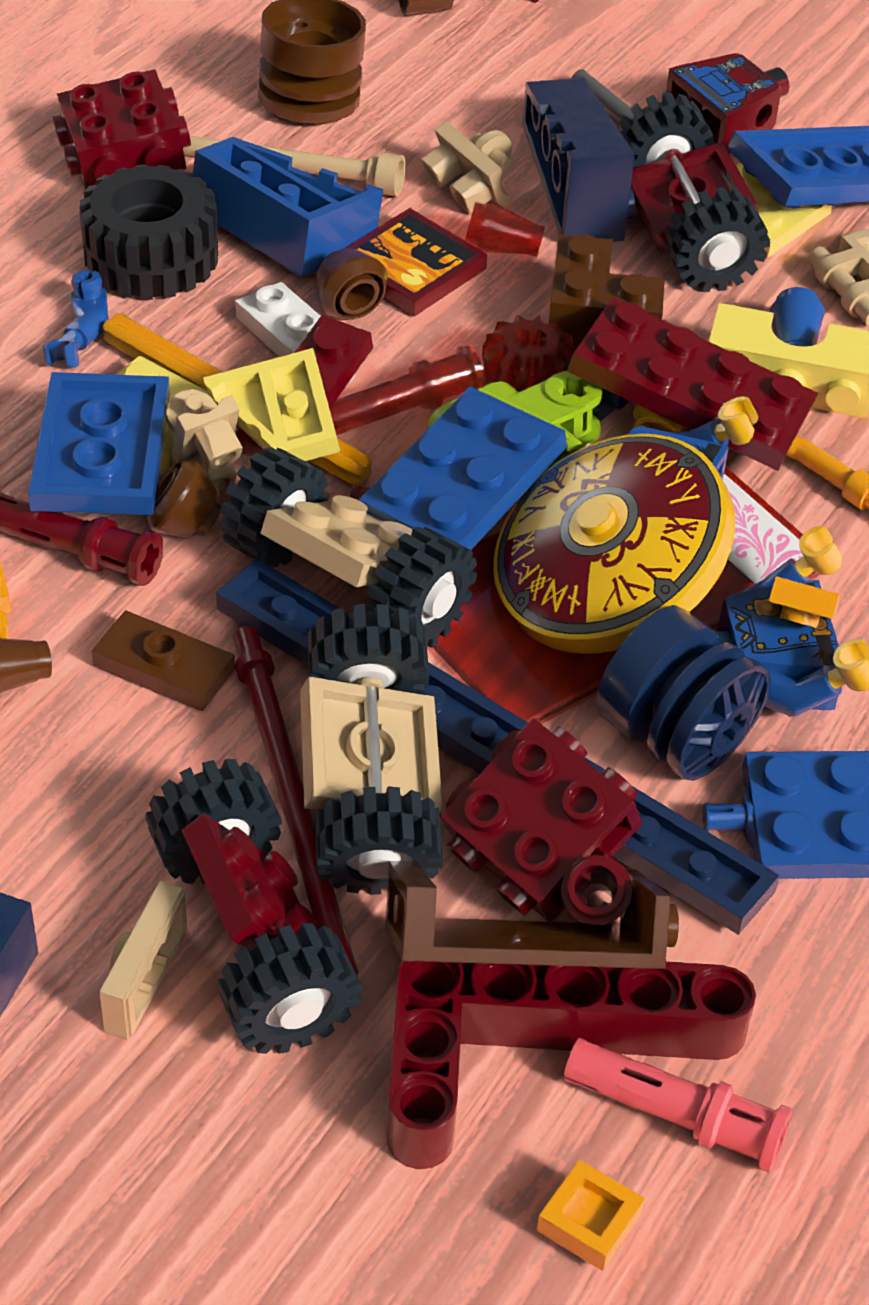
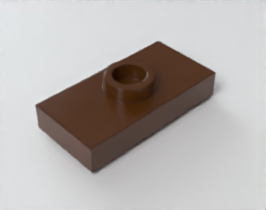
(163, 660)

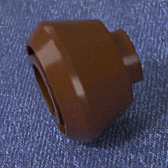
(350, 284)
(185, 502)

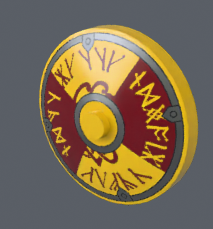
(613, 541)

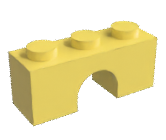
(832, 368)

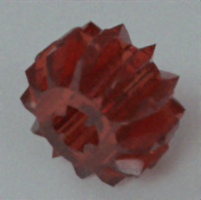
(525, 352)

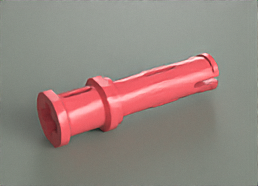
(710, 1111)

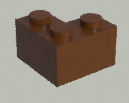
(586, 286)

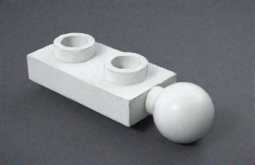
(277, 317)

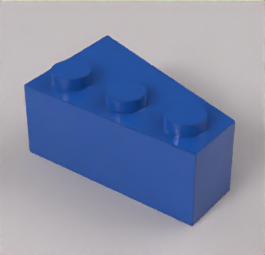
(282, 208)

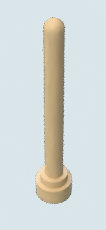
(382, 171)

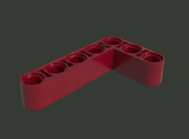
(542, 1019)

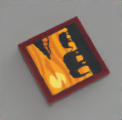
(420, 260)

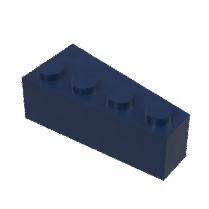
(579, 158)

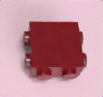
(120, 126)
(538, 815)

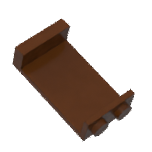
(637, 942)

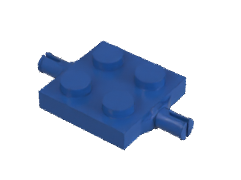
(803, 813)

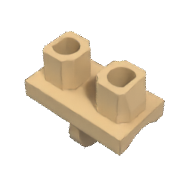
(476, 161)
(205, 433)

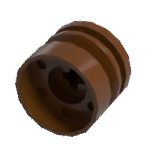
(311, 60)

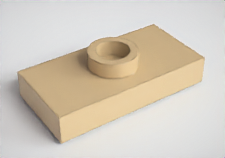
(142, 960)

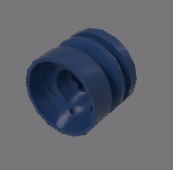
(683, 692)

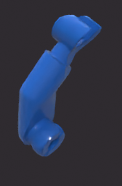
(90, 314)

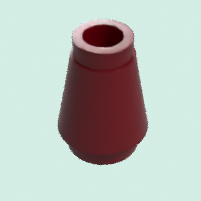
(592, 875)

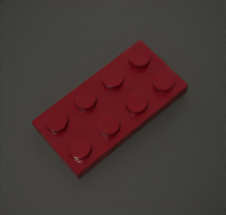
(689, 378)

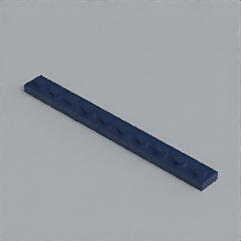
(470, 727)

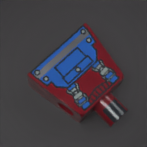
(730, 93)

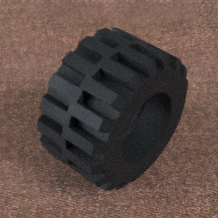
(149, 231)

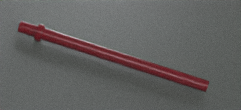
(255, 670)

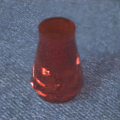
(503, 231)

